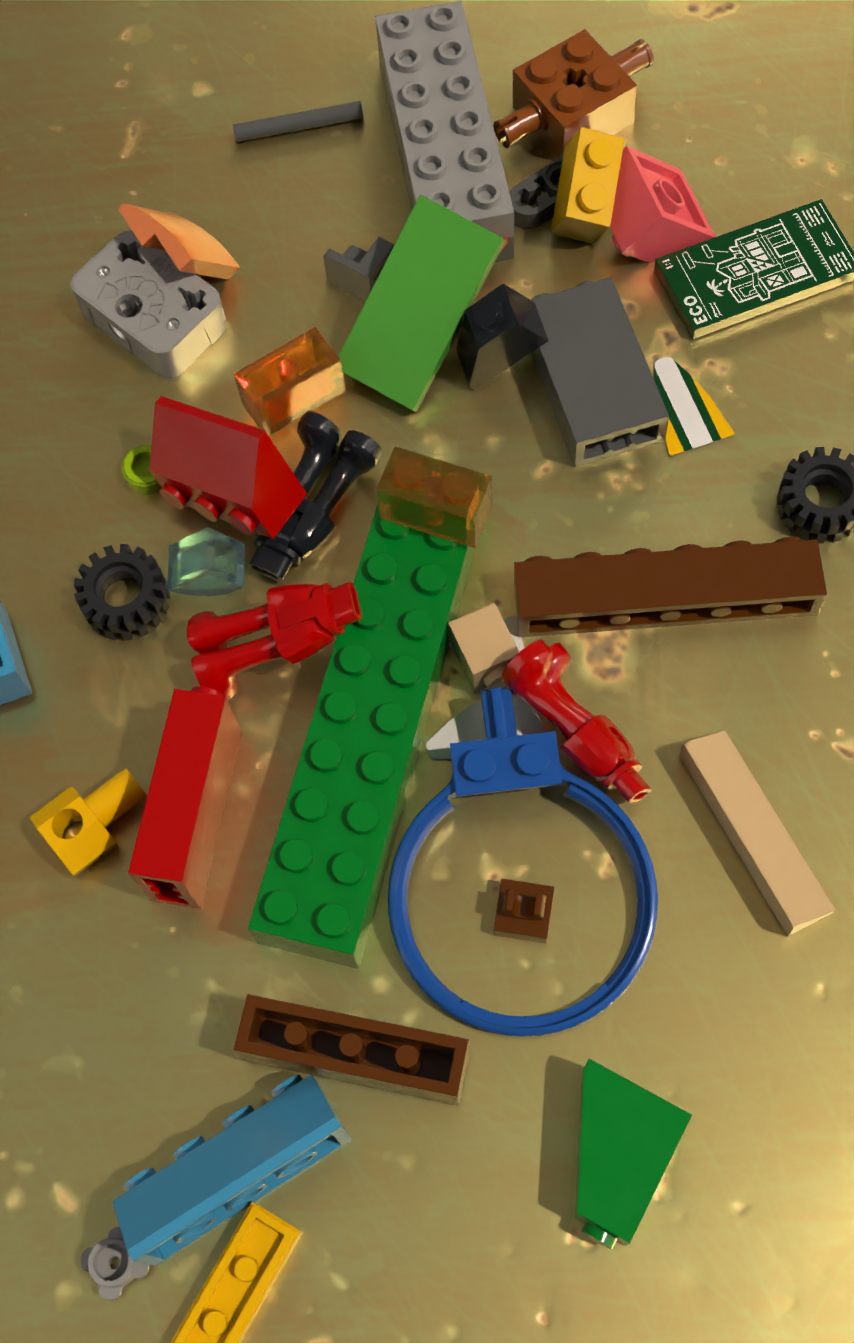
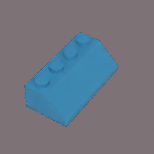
(228, 1171)

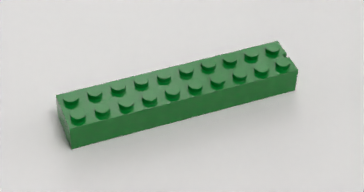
(362, 748)

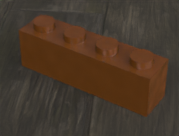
(353, 1049)

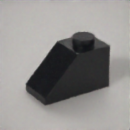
(498, 334)

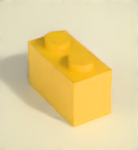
(587, 185)

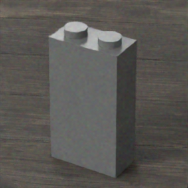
(597, 374)

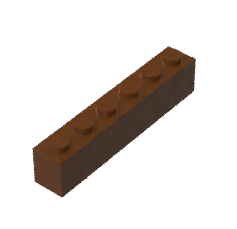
(669, 587)

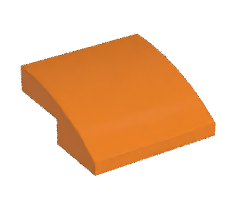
(184, 241)

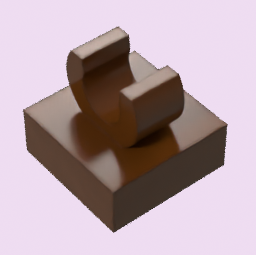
(523, 911)

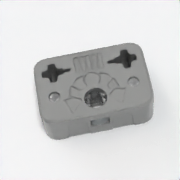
(149, 304)

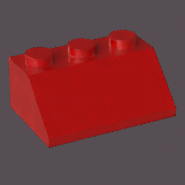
(222, 469)

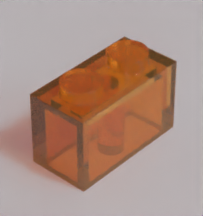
(290, 381)
(435, 496)

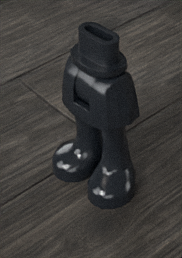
(311, 522)

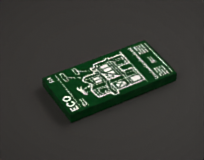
(756, 268)

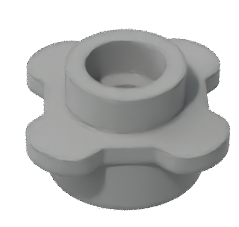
(97, 1263)

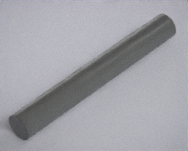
(298, 121)

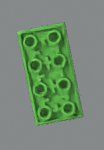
(419, 302)

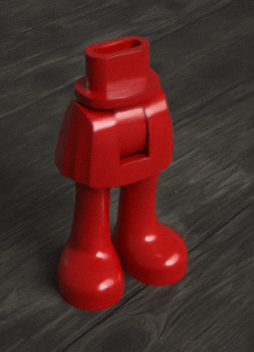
(300, 623)
(590, 739)

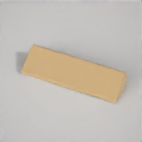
(756, 832)

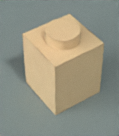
(482, 646)

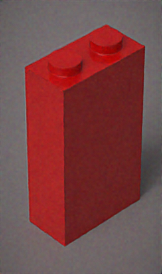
(186, 798)

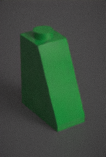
(622, 1152)

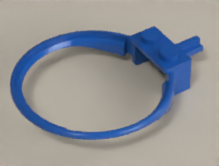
(510, 764)

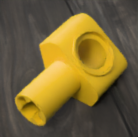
(96, 813)

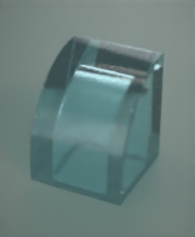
(206, 564)

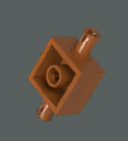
(573, 89)

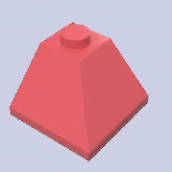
(654, 209)

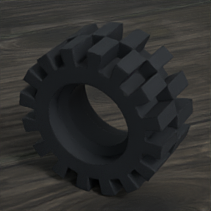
(806, 514)
(110, 569)

